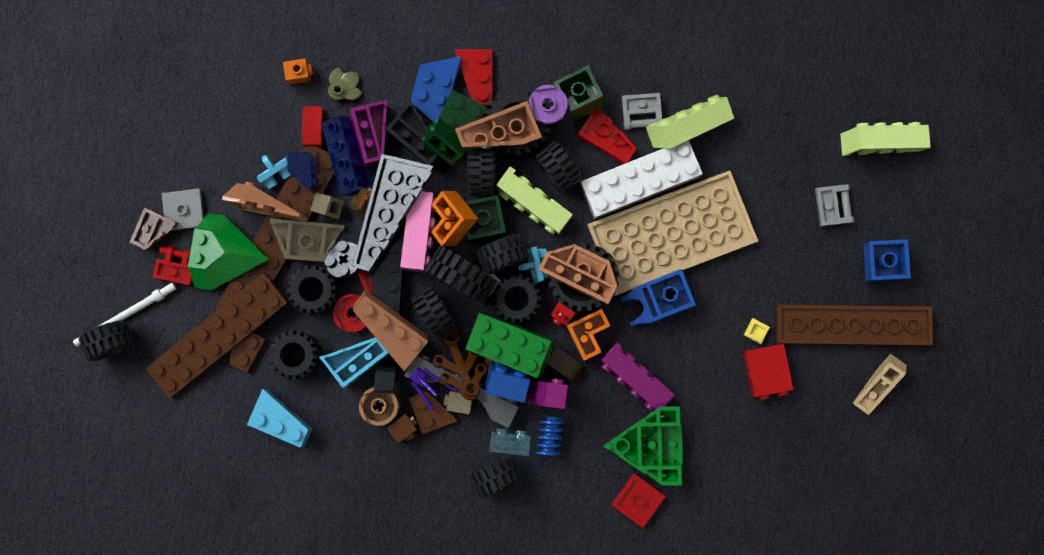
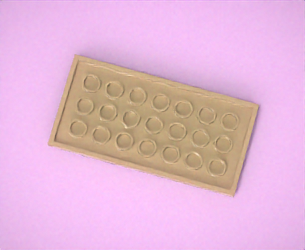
(675, 231)

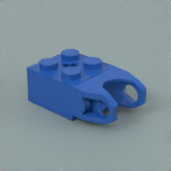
(655, 303)

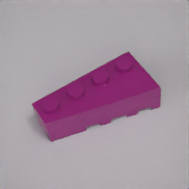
(636, 377)

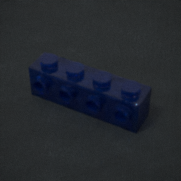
(345, 155)

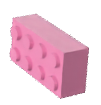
(418, 234)

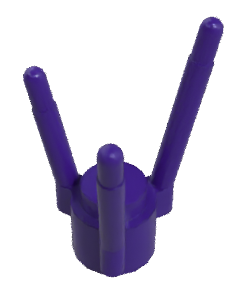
(420, 378)

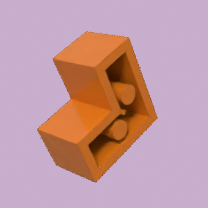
(456, 218)
(583, 331)

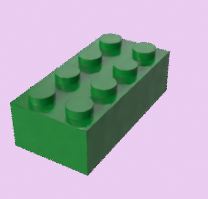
(510, 344)

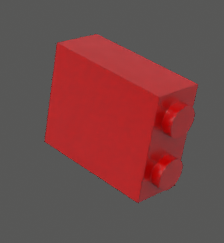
(768, 371)

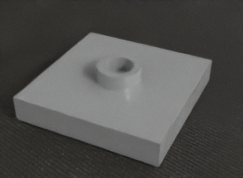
(184, 208)

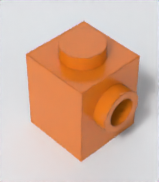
(297, 71)

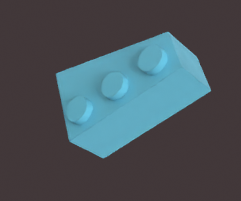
(278, 420)

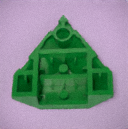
(221, 253)
(654, 445)

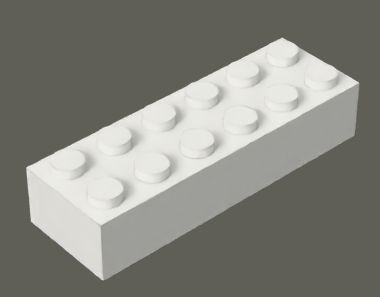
(640, 179)

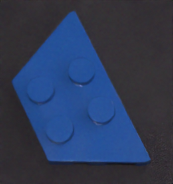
(434, 85)

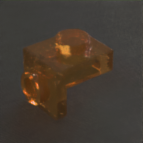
(358, 201)

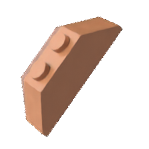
(581, 271)

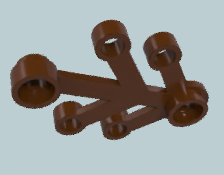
(460, 368)

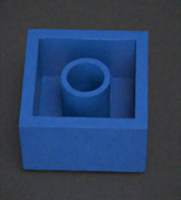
(886, 260)
(506, 382)

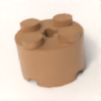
(376, 416)

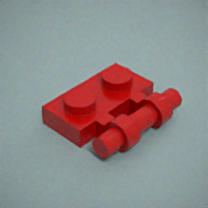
(173, 271)

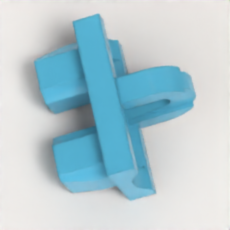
(267, 176)
(533, 264)

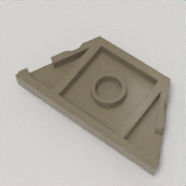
(305, 239)

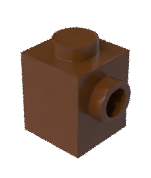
(403, 428)

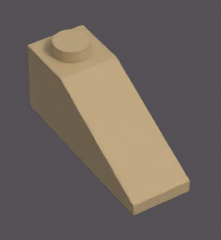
(880, 384)

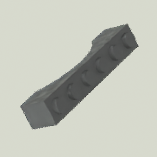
(499, 410)

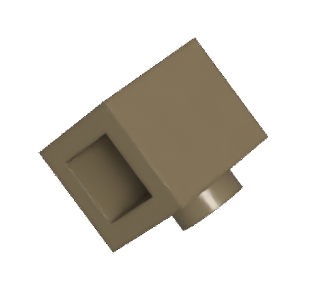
(327, 205)
(456, 403)

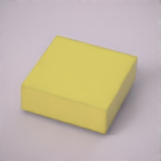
(756, 331)

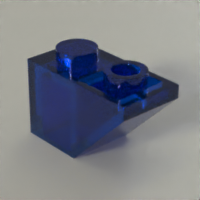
(301, 167)

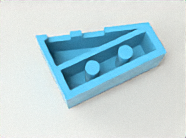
(354, 361)

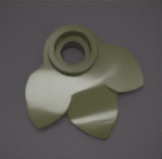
(346, 83)

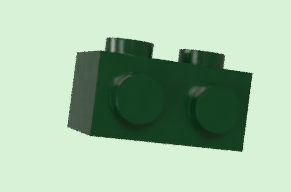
(443, 141)

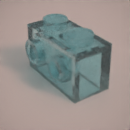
(510, 443)

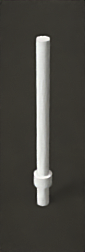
(157, 295)

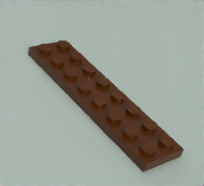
(854, 325)
(217, 335)

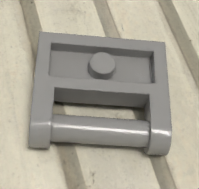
(640, 105)
(828, 205)

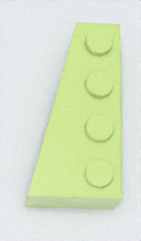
(690, 122)
(885, 138)
(533, 202)

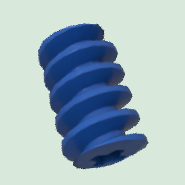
(550, 436)

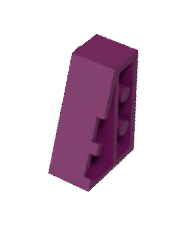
(369, 129)
(547, 393)

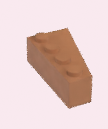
(393, 331)

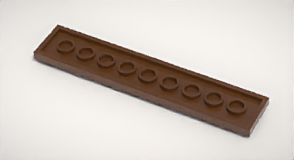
(297, 198)

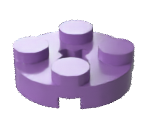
(555, 96)

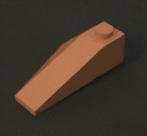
(503, 128)
(251, 199)

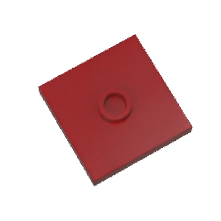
(638, 500)

